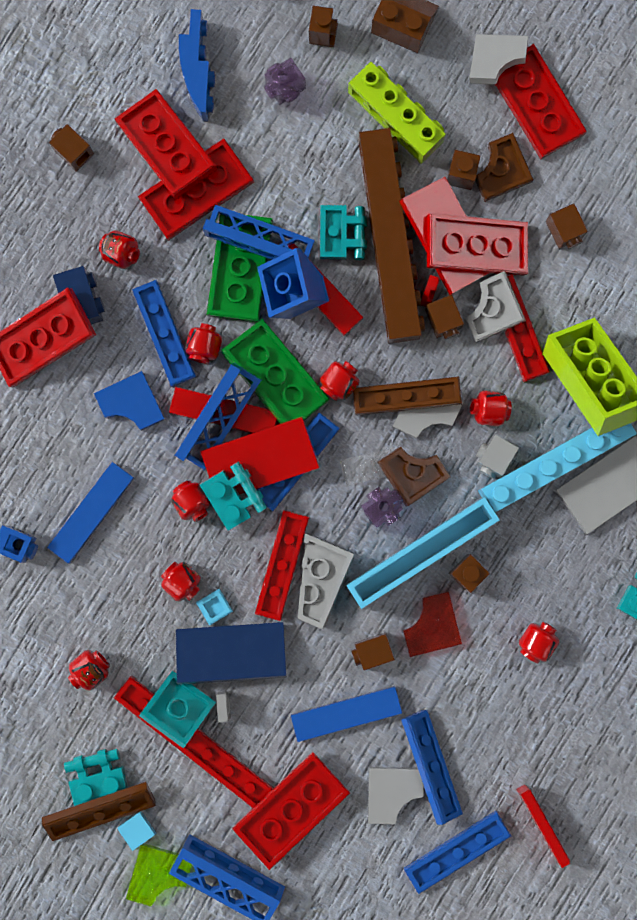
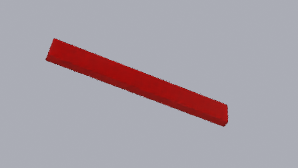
(202, 750)

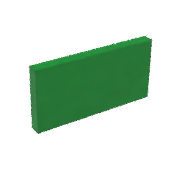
(235, 278)
(284, 382)

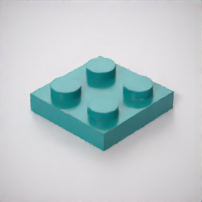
(177, 710)

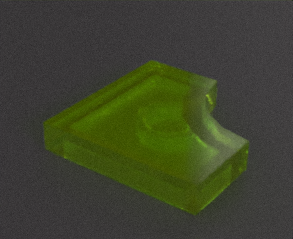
(152, 874)

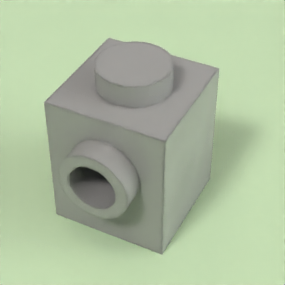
(495, 456)

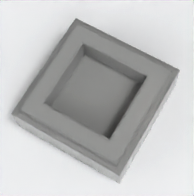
(223, 706)

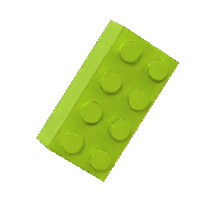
(594, 375)

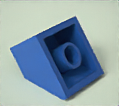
(291, 285)

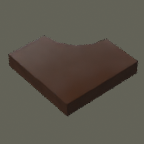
(505, 169)
(412, 475)

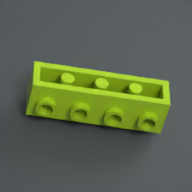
(394, 110)

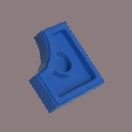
(131, 399)

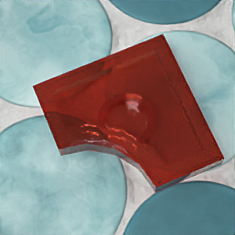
(434, 628)

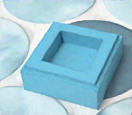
(214, 606)
(136, 830)

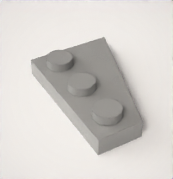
(322, 580)

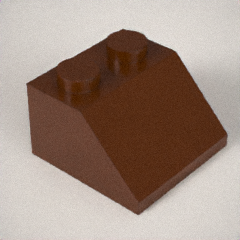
(404, 22)

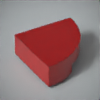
(430, 290)

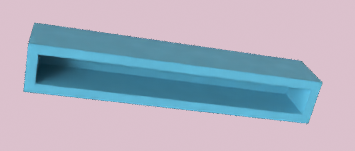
(552, 465)
(422, 552)

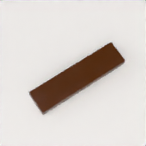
(407, 396)
(98, 811)

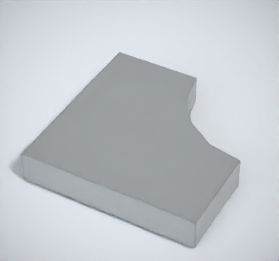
(496, 54)
(496, 310)
(415, 421)
(390, 790)

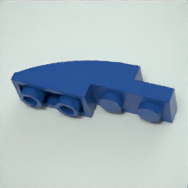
(194, 66)

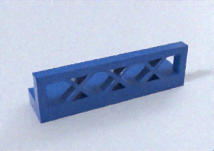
(253, 244)
(211, 408)
(230, 875)

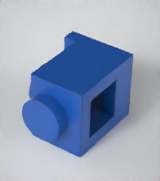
(8, 539)

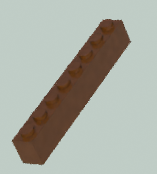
(389, 236)

